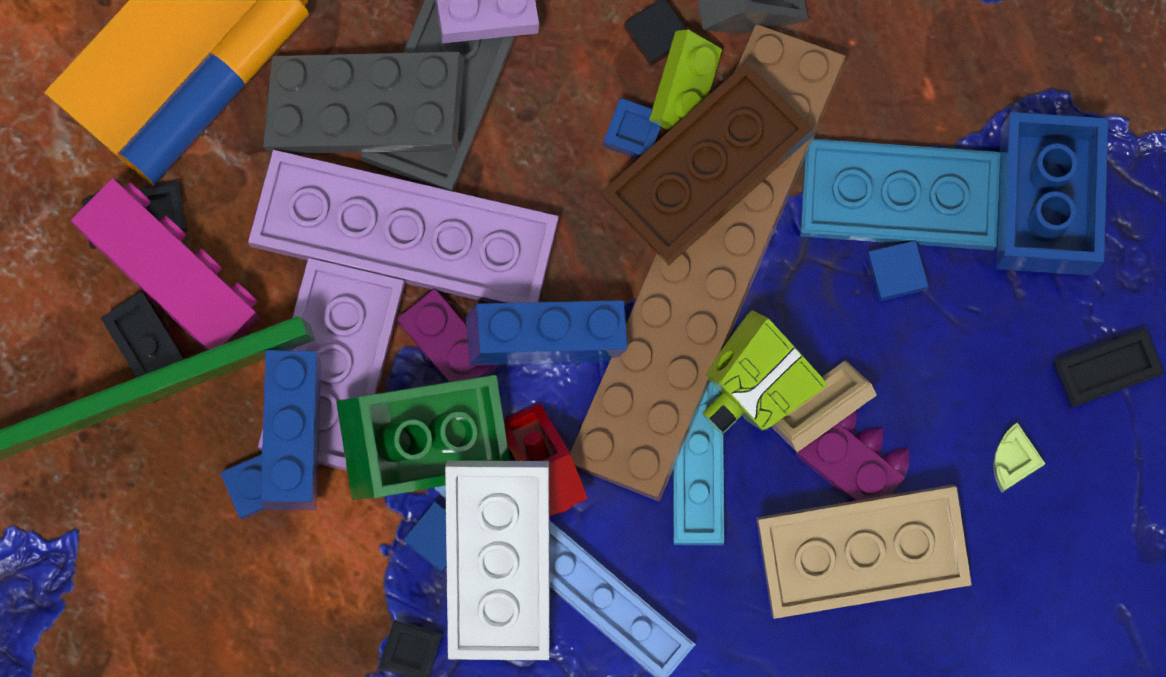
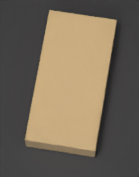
(841, 397)

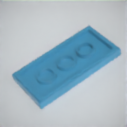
(900, 194)

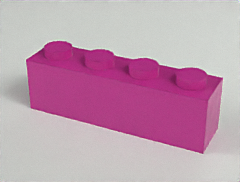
(164, 267)

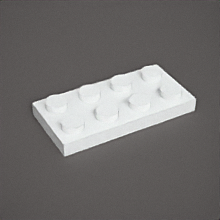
(498, 560)

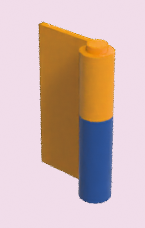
(169, 72)

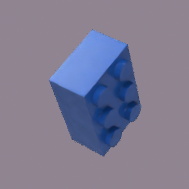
(1052, 193)

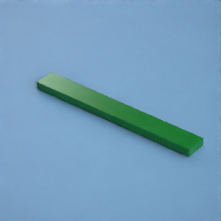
(153, 386)

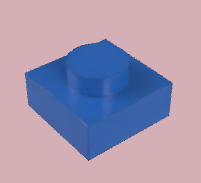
(245, 487)

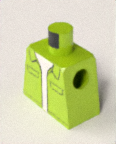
(759, 377)

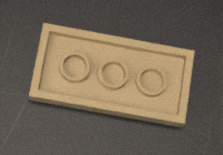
(863, 551)

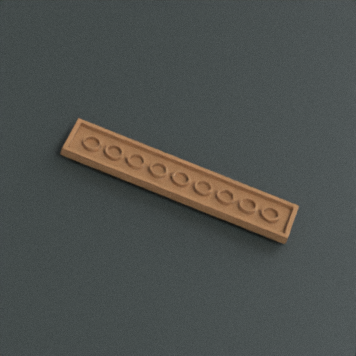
(693, 303)

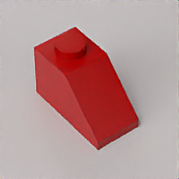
(534, 438)

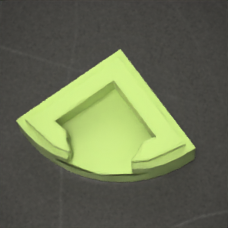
(1014, 458)

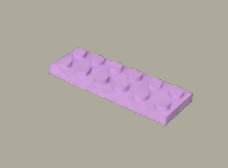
(403, 230)

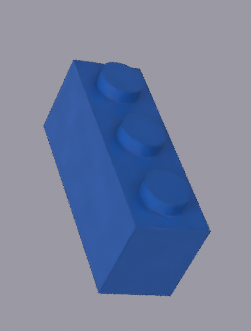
(546, 332)
(291, 430)

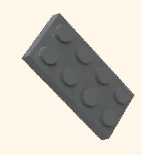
(481, 72)
(364, 103)

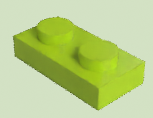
(685, 78)

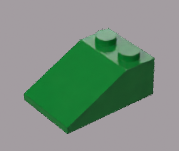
(406, 436)

